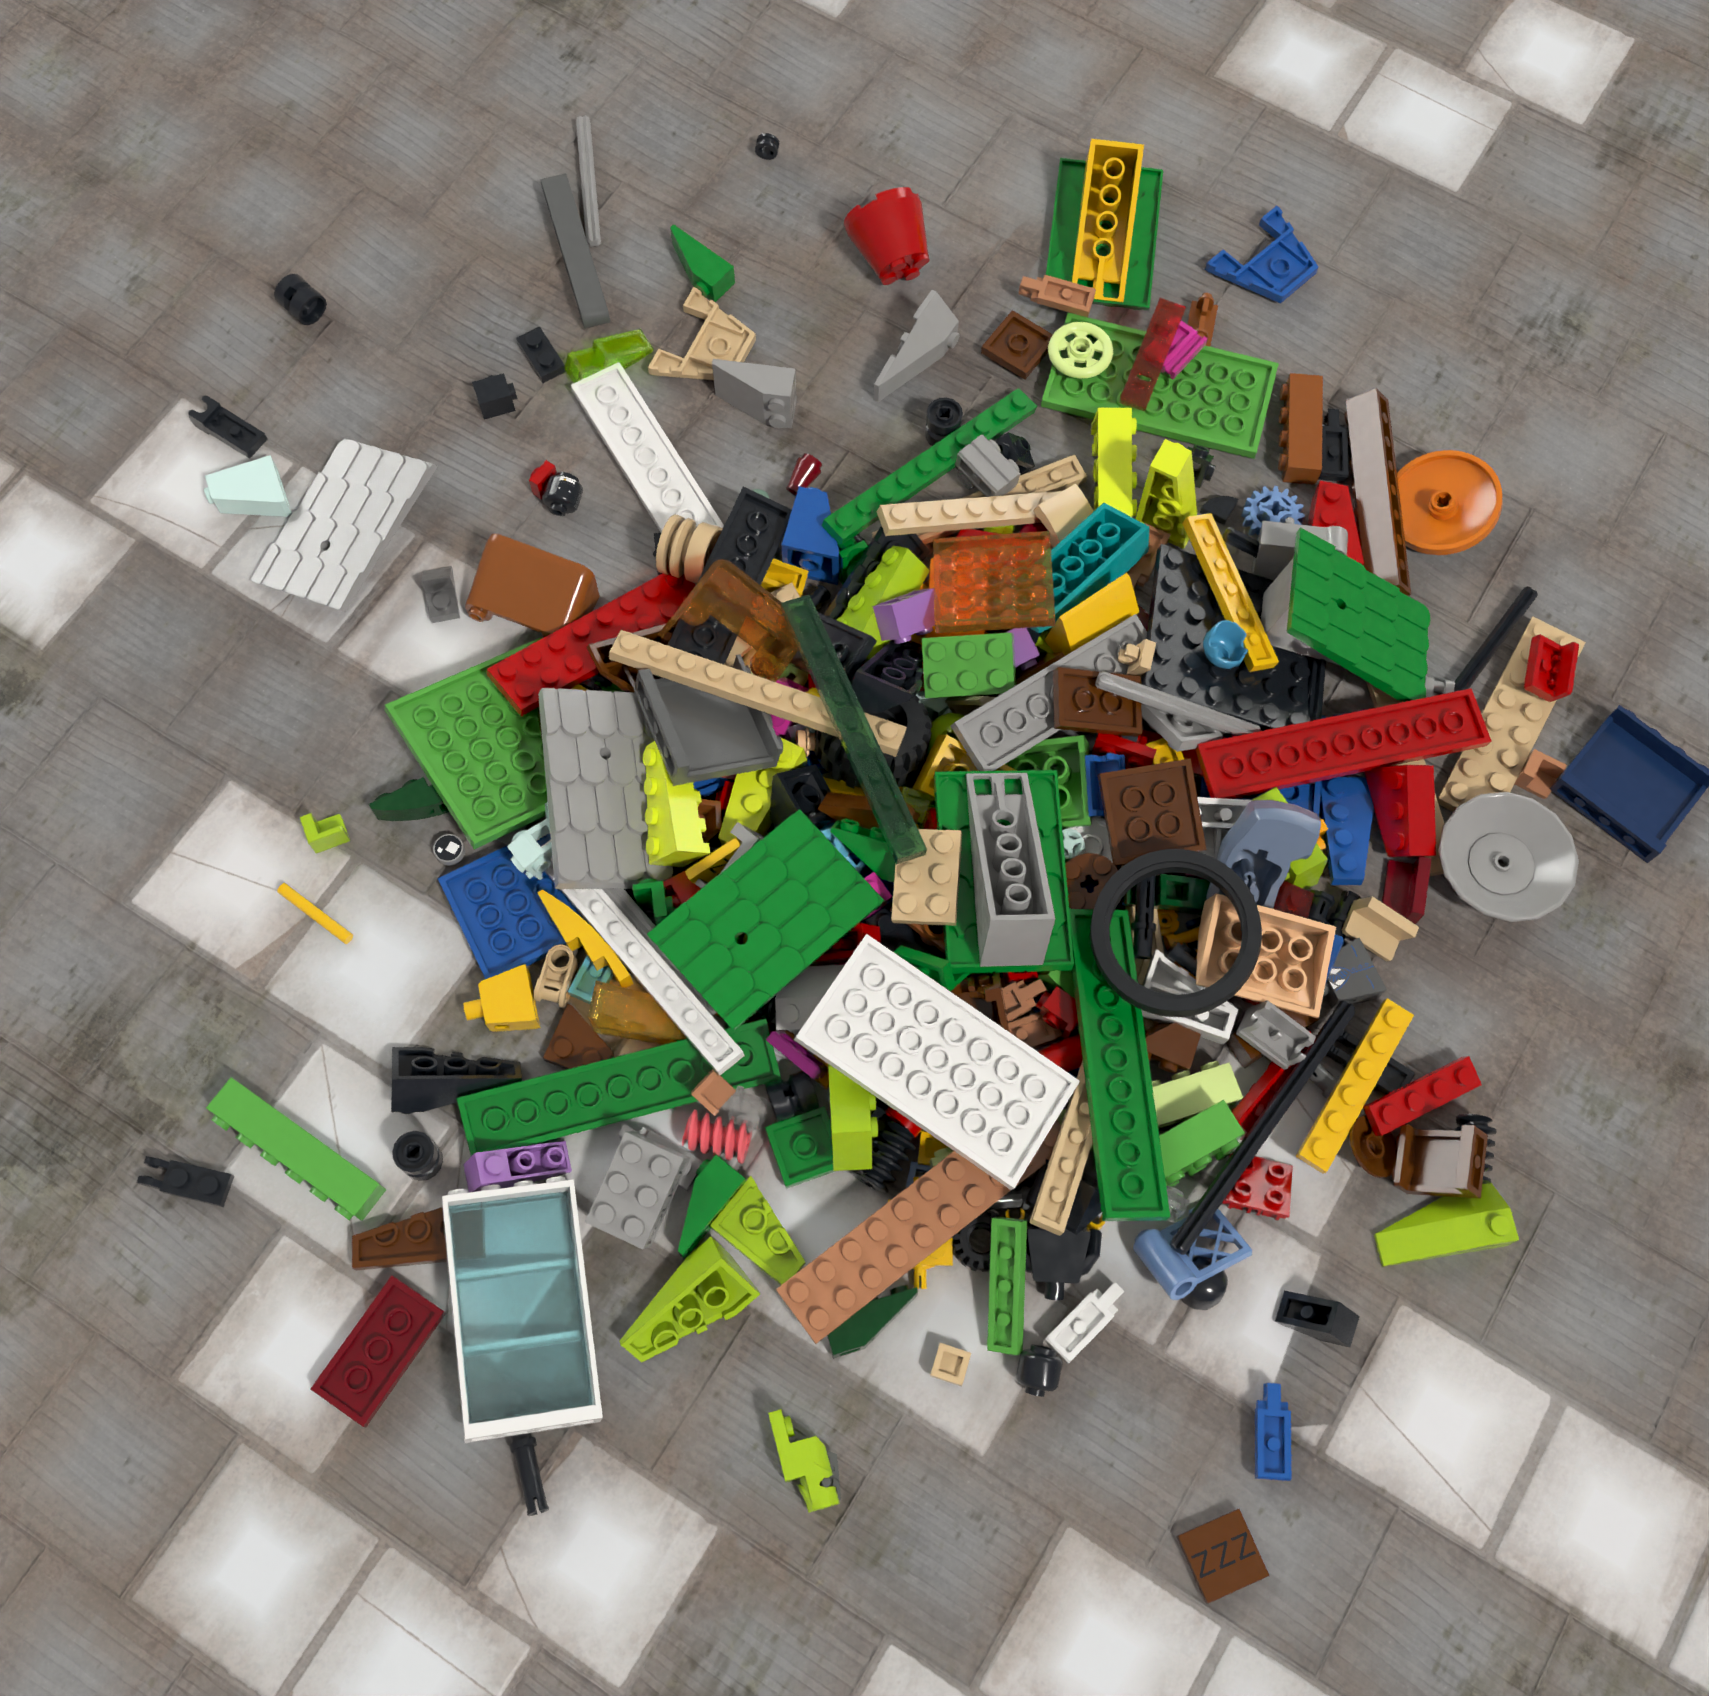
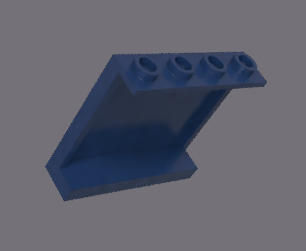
(1633, 783)

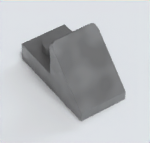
(441, 594)

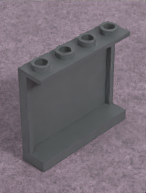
(703, 733)

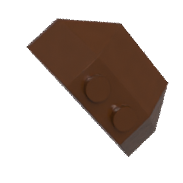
(618, 673)

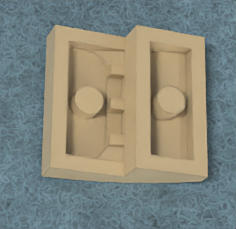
(1063, 513)

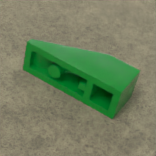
(704, 267)
(710, 1194)

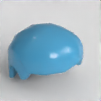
(1225, 644)

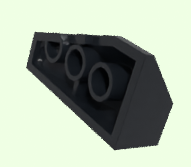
(889, 677)

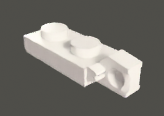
(1084, 1322)

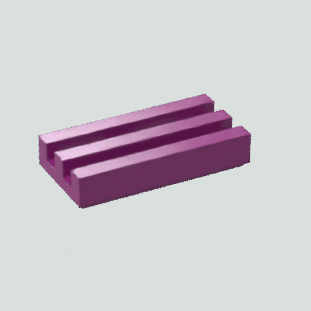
(797, 1054)

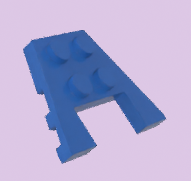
(1276, 269)

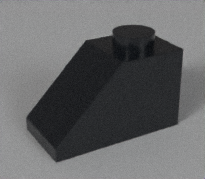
(1318, 1318)

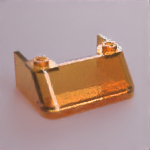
(744, 610)

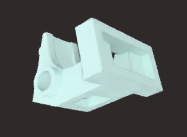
(528, 853)

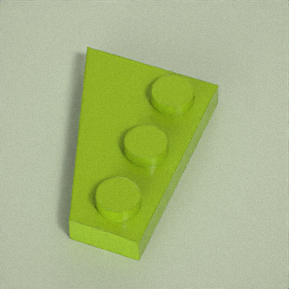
(758, 1234)

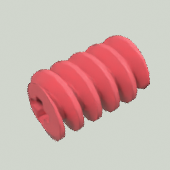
(717, 1137)

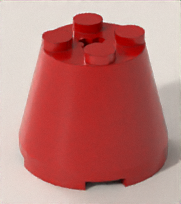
(890, 234)

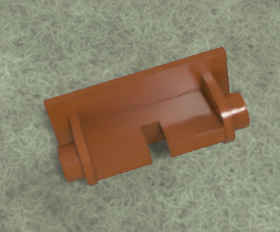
(1203, 316)

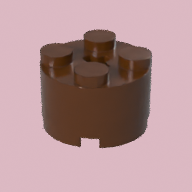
(1080, 871)

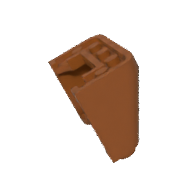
(530, 587)

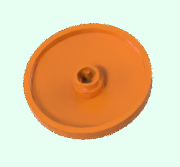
(1448, 501)

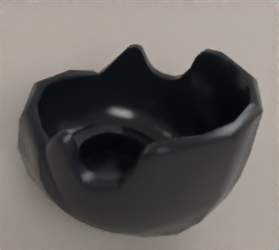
(1208, 1292)

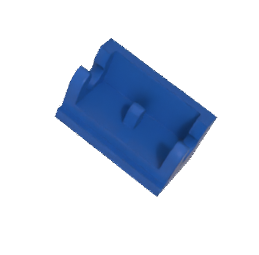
(1095, 765)

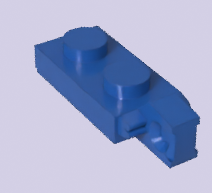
(1272, 1436)

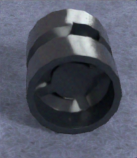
(300, 299)
(942, 419)
(803, 1094)
(417, 1155)

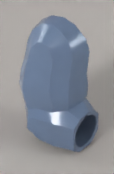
(1265, 844)

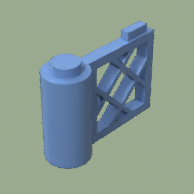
(1176, 1271)

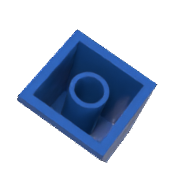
(807, 542)

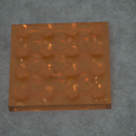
(993, 582)

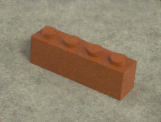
(1301, 429)

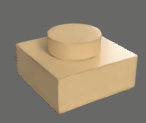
(950, 1364)

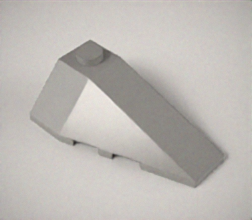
(928, 342)

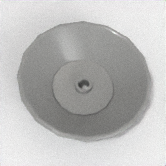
(1529, 841)

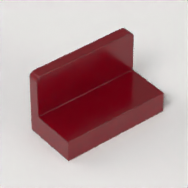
(1407, 887)

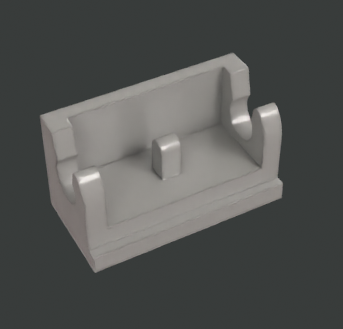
(1275, 1034)

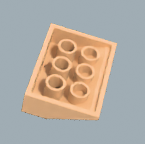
(1290, 962)

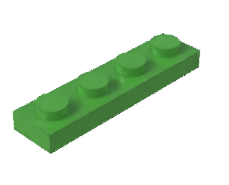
(1007, 1285)

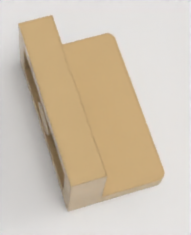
(1377, 927)

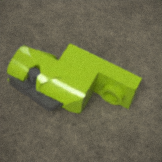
(807, 1462)

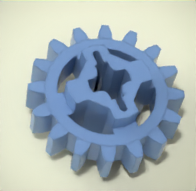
(1270, 507)

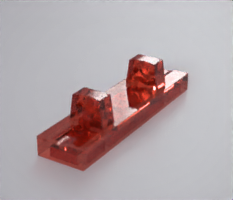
(1152, 354)

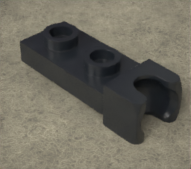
(228, 428)

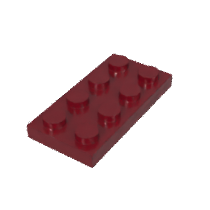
(378, 1351)

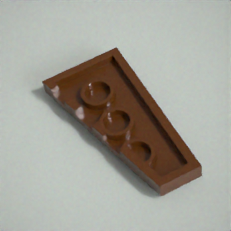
(401, 1243)

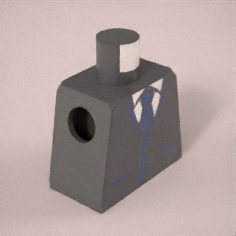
(1353, 977)

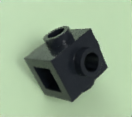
(1018, 450)
(1201, 456)

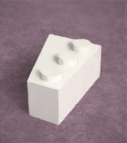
(1170, 979)

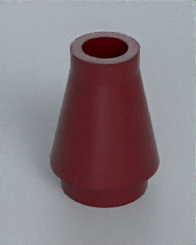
(804, 473)

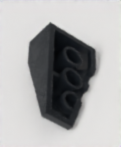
(432, 1081)

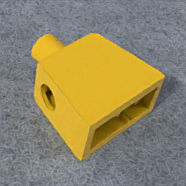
(506, 1002)

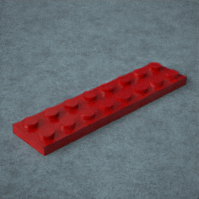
(563, 656)

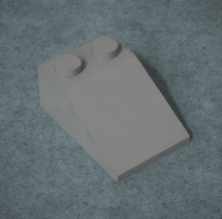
(758, 390)

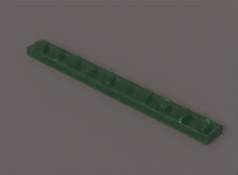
(853, 730)

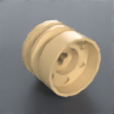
(685, 547)

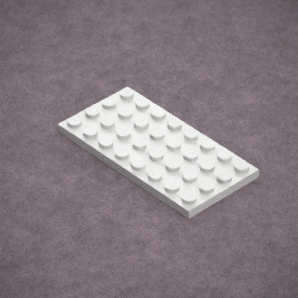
(938, 1061)

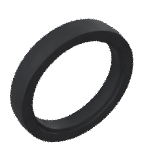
(1176, 862)

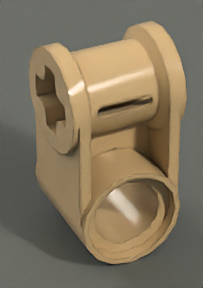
(556, 981)

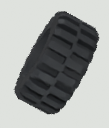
(910, 754)

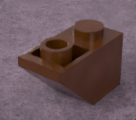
(1171, 1046)

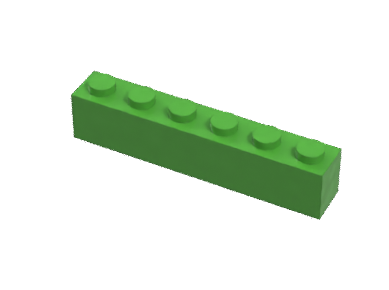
(296, 1149)

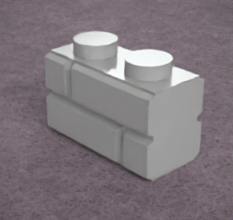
(988, 467)

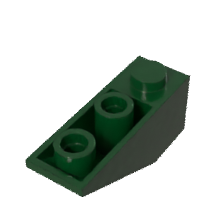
(869, 1321)

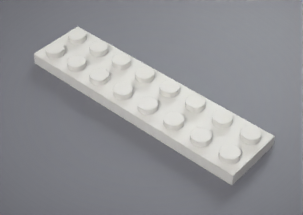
(642, 448)

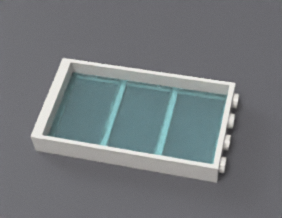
(520, 1309)

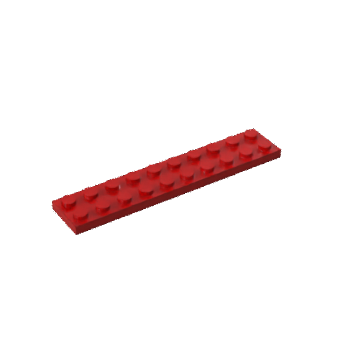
(1342, 745)

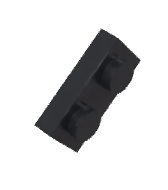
(541, 354)

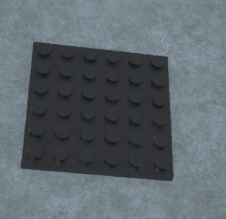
(1180, 617)

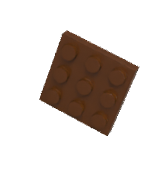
(1151, 810)

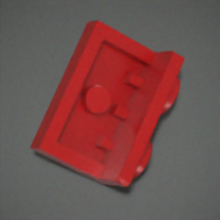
(1551, 668)

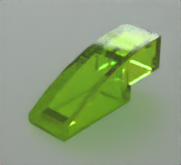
(623, 348)

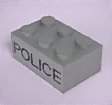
(637, 1189)

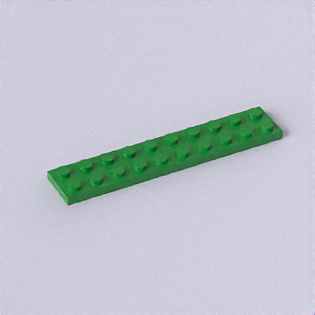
(1117, 1081)
(607, 1091)

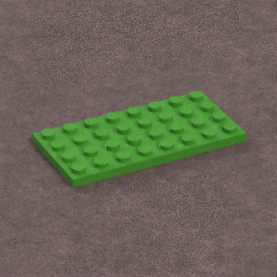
(1210, 403)

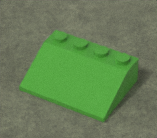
(1068, 758)

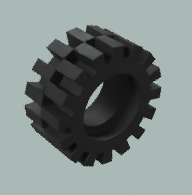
(962, 1247)

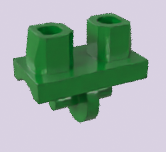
(849, 556)

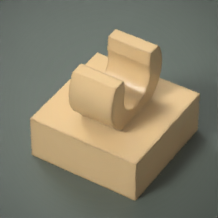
(1138, 657)

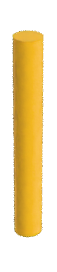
(315, 913)

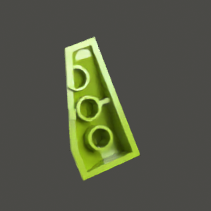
(1449, 1229)
(697, 1294)

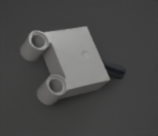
(1277, 544)

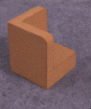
(1539, 774)
(713, 1092)

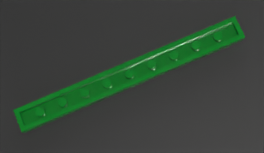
(926, 467)

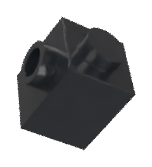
(495, 395)

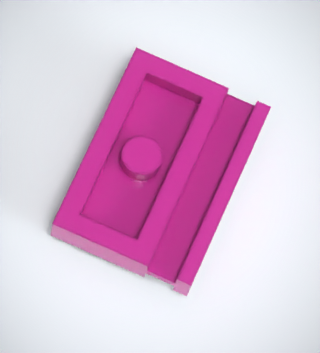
(1183, 349)

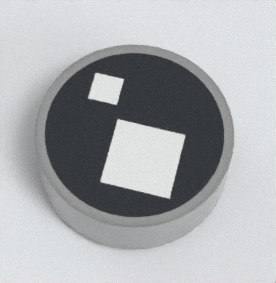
(449, 849)

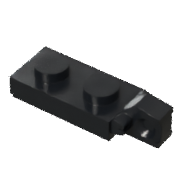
(1334, 448)

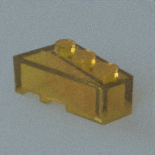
(630, 1015)

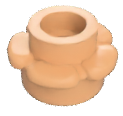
(805, 740)

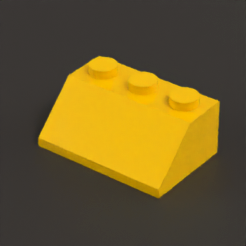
(1094, 616)

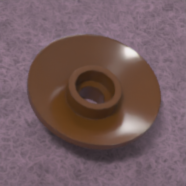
(1372, 1152)

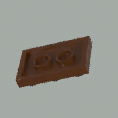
(1091, 709)

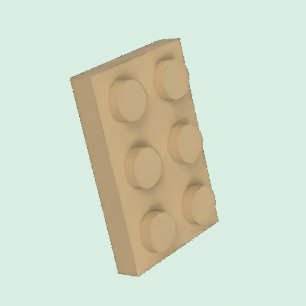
(929, 884)

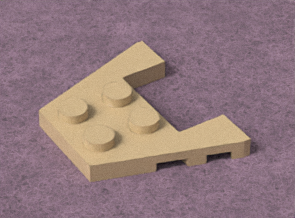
(719, 338)

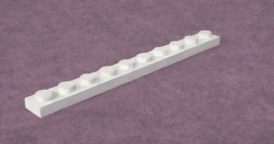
(655, 976)

